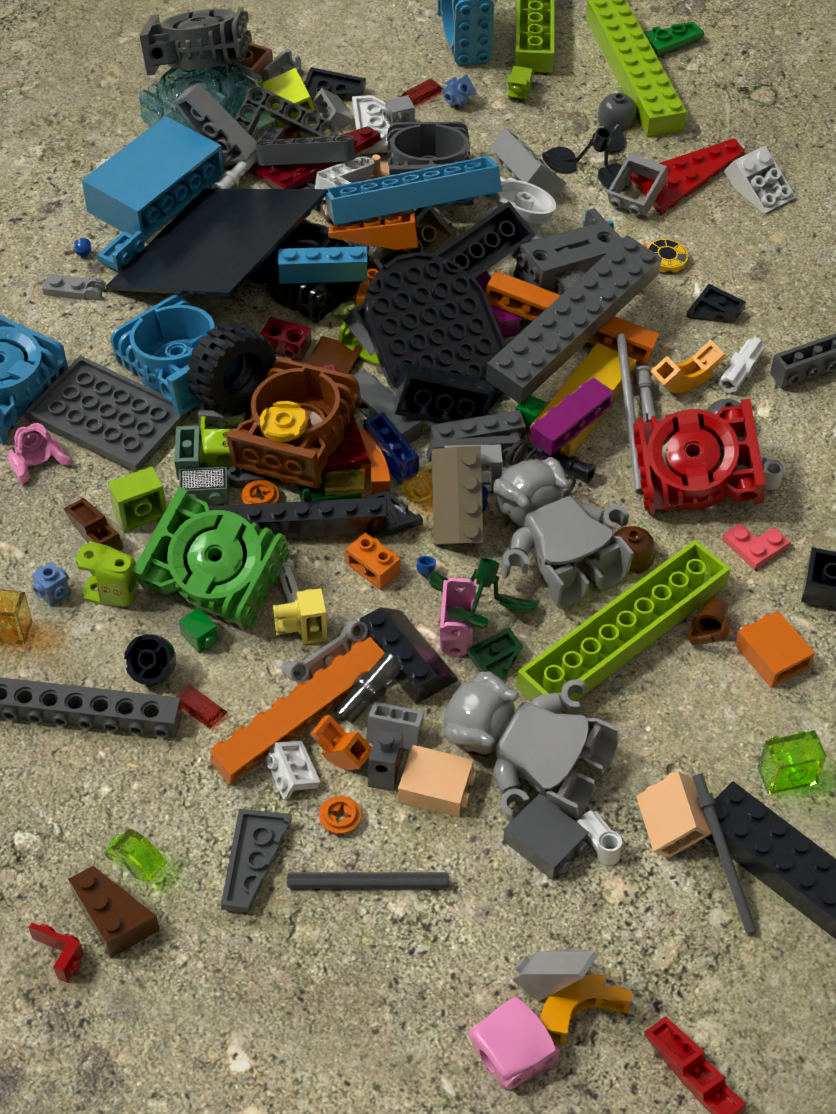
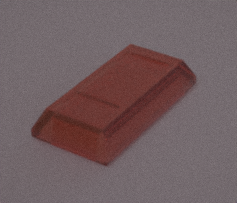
(423, 91)
(200, 706)

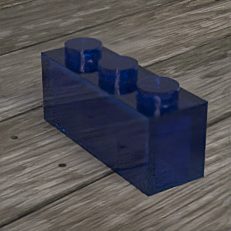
(398, 453)

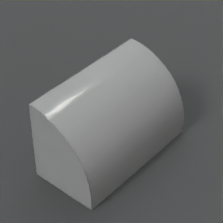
(332, 108)
(396, 719)

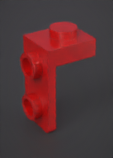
(72, 953)

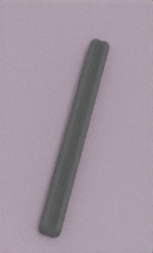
(367, 880)

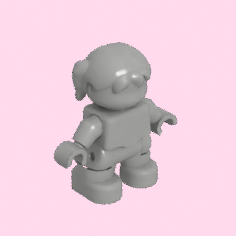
(560, 532)
(531, 741)

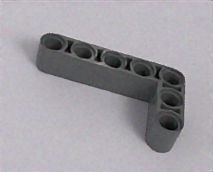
(281, 114)
(276, 150)

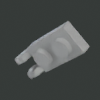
(73, 287)

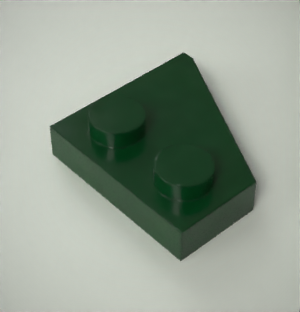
(496, 653)

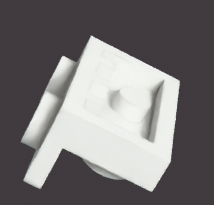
(291, 768)

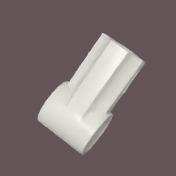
(602, 836)

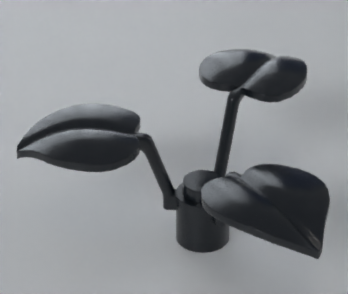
(603, 140)

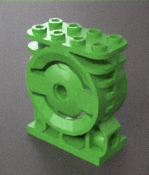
(202, 534)

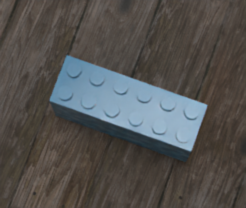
(153, 178)

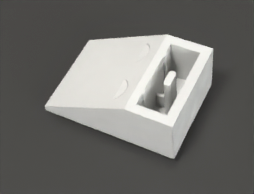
(760, 180)

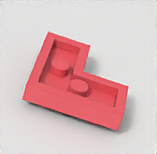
(753, 549)

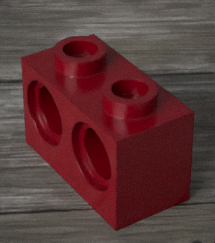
(287, 338)

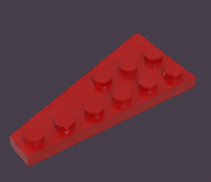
(690, 172)

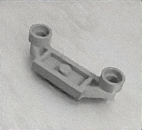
(350, 634)

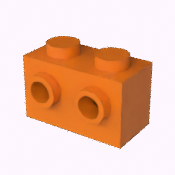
(373, 560)

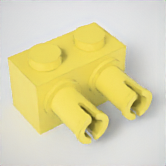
(303, 616)

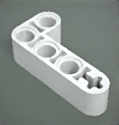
(345, 173)

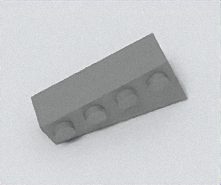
(214, 122)
(525, 164)

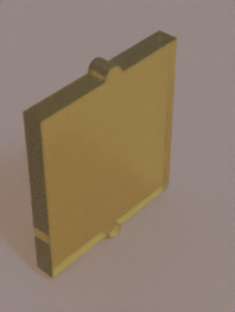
(345, 482)

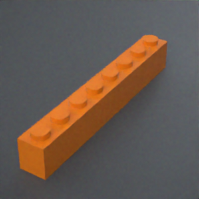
(530, 301)
(294, 713)

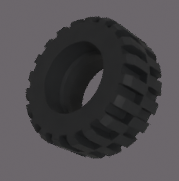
(215, 355)

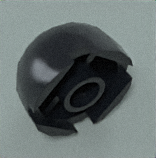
(150, 659)

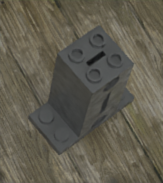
(548, 257)

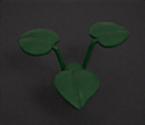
(485, 577)

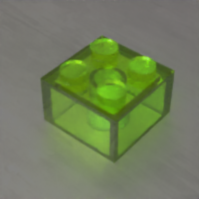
(791, 761)

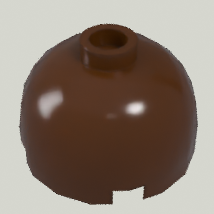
(642, 546)

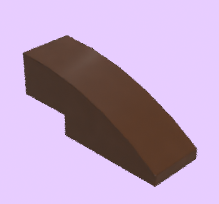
(92, 524)

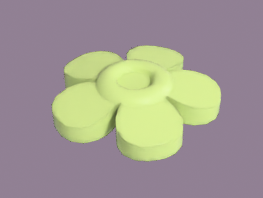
(344, 307)

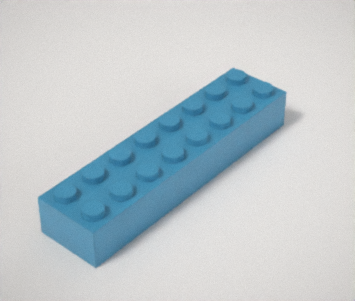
(413, 190)

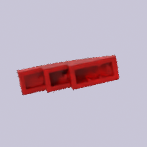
(692, 1068)

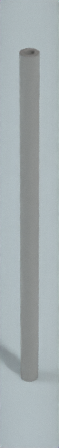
(629, 406)

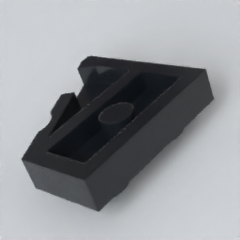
(716, 305)
(399, 515)

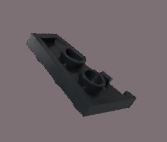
(337, 83)

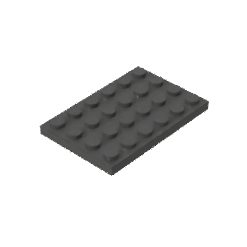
(106, 413)

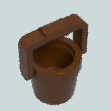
(711, 623)

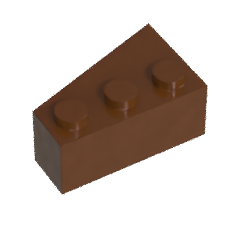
(111, 911)

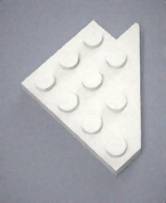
(369, 112)

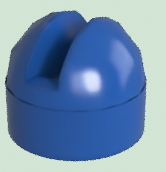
(82, 247)
(425, 565)

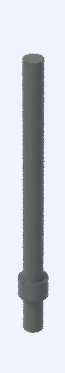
(707, 802)

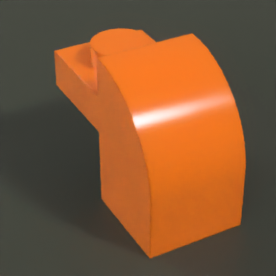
(341, 748)

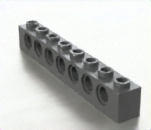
(91, 701)

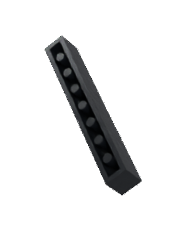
(317, 518)

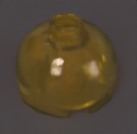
(419, 487)

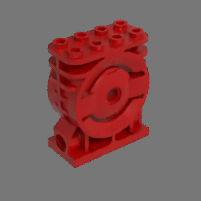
(699, 433)

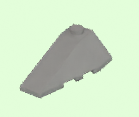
(552, 970)

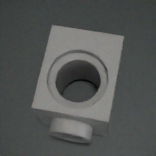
(399, 110)

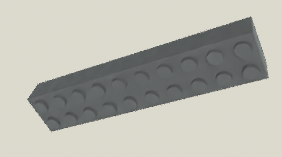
(572, 319)

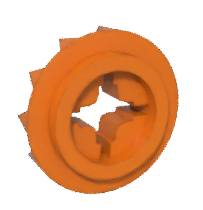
(265, 488)
(332, 807)

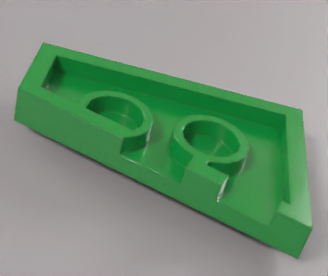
(674, 37)

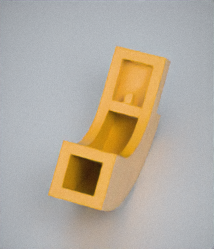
(691, 373)
(581, 995)

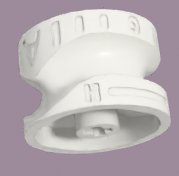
(529, 200)

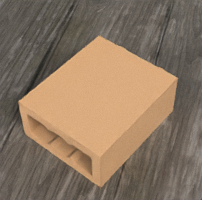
(436, 781)
(673, 814)

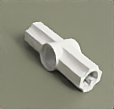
(742, 365)

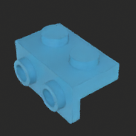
(122, 250)

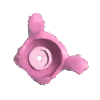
(34, 447)

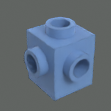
(458, 90)
(51, 583)

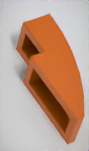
(378, 470)

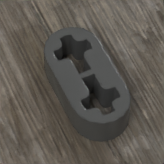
(245, 477)

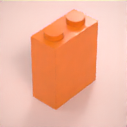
(774, 648)

